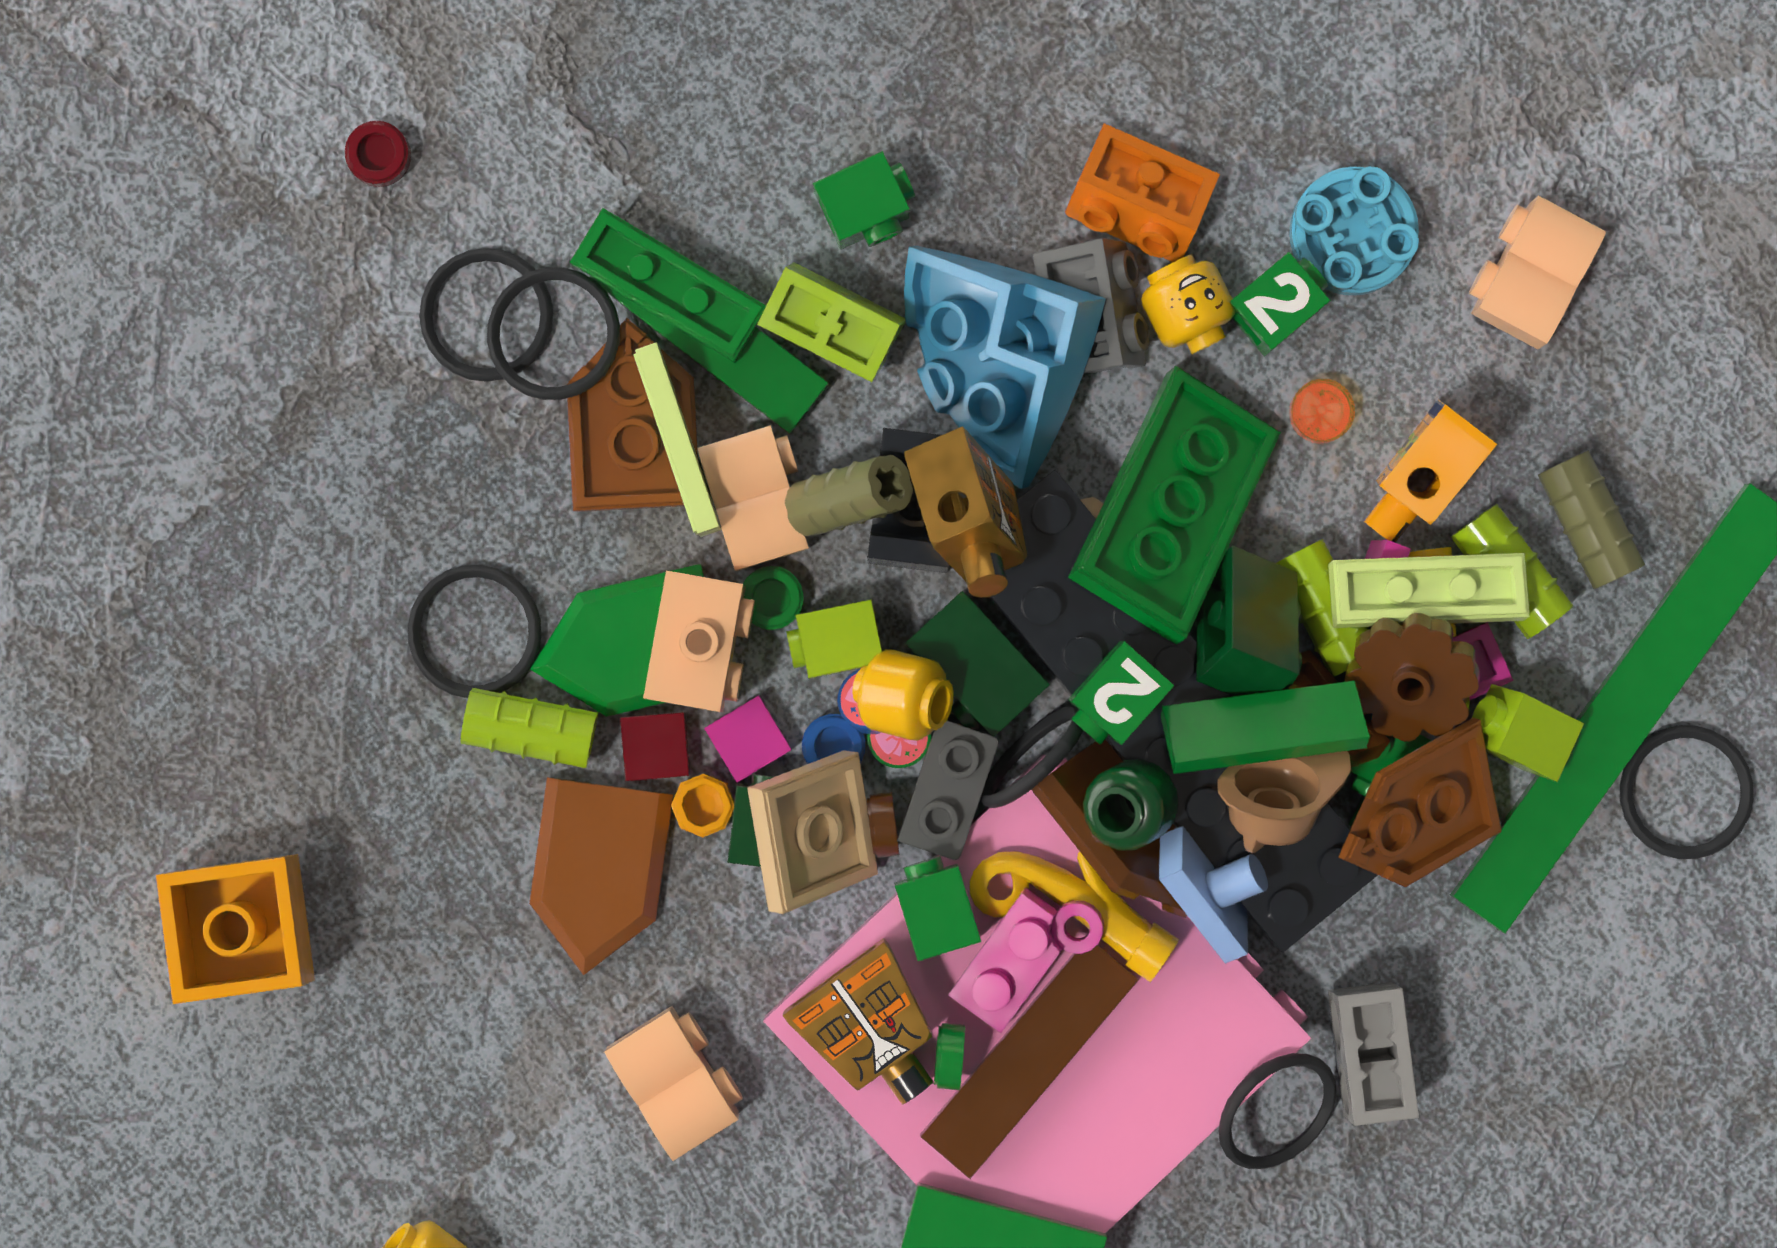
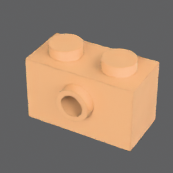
(697, 642)

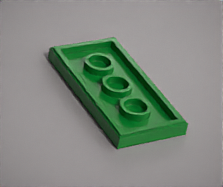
(1175, 505)

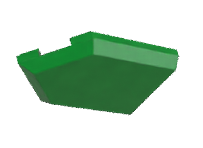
(607, 644)

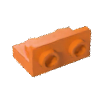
(1141, 194)

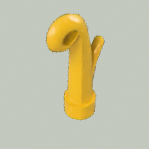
(1126, 931)

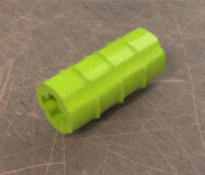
(1495, 534)
(1333, 644)
(528, 727)

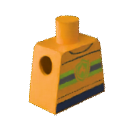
(1439, 443)

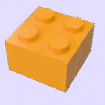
(235, 929)

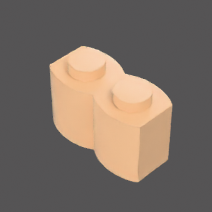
(1537, 271)
(750, 493)
(674, 1082)

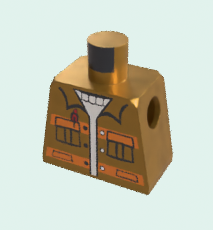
(974, 533)
(867, 1023)

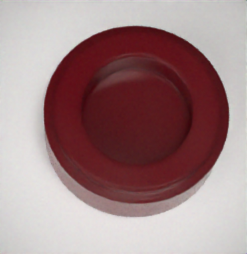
(377, 153)

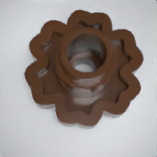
(1413, 676)

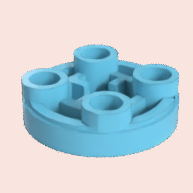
(1355, 229)

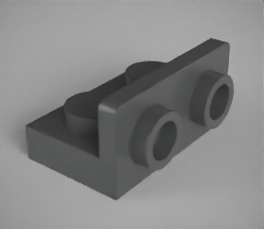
(1111, 272)
(948, 790)

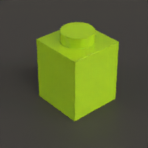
(835, 639)
(1526, 732)

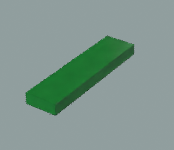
(762, 374)

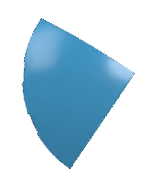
(999, 351)

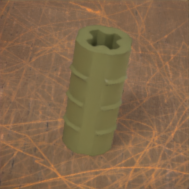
(849, 495)
(1591, 520)

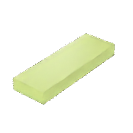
(677, 440)
(1438, 586)

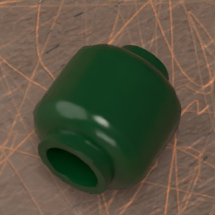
(1130, 804)

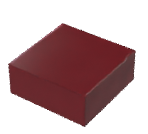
(655, 746)

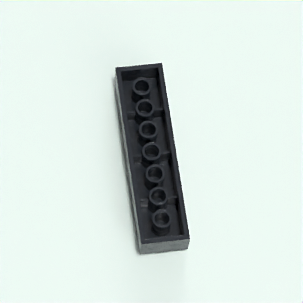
(1077, 630)

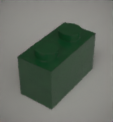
(1249, 627)
(981, 664)

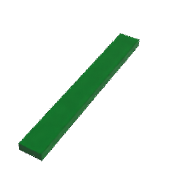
(1624, 709)

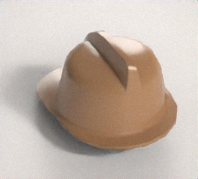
(1282, 797)

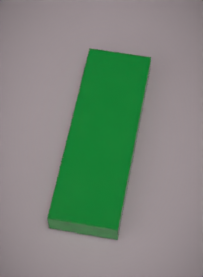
(668, 285)
(1264, 727)
(961, 1221)

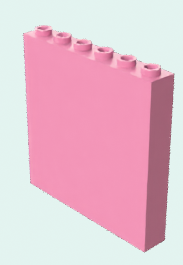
(1126, 1101)

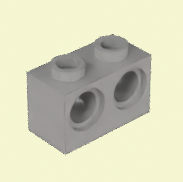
(1373, 1053)

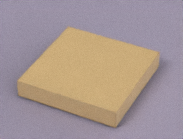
(812, 831)

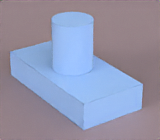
(1210, 894)

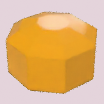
(703, 805)

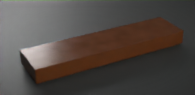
(1028, 1059)

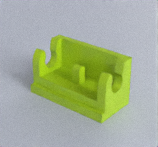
(831, 321)

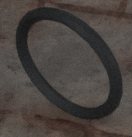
(430, 294)
(582, 384)
(445, 579)
(1042, 769)
(1729, 833)
(1246, 1087)

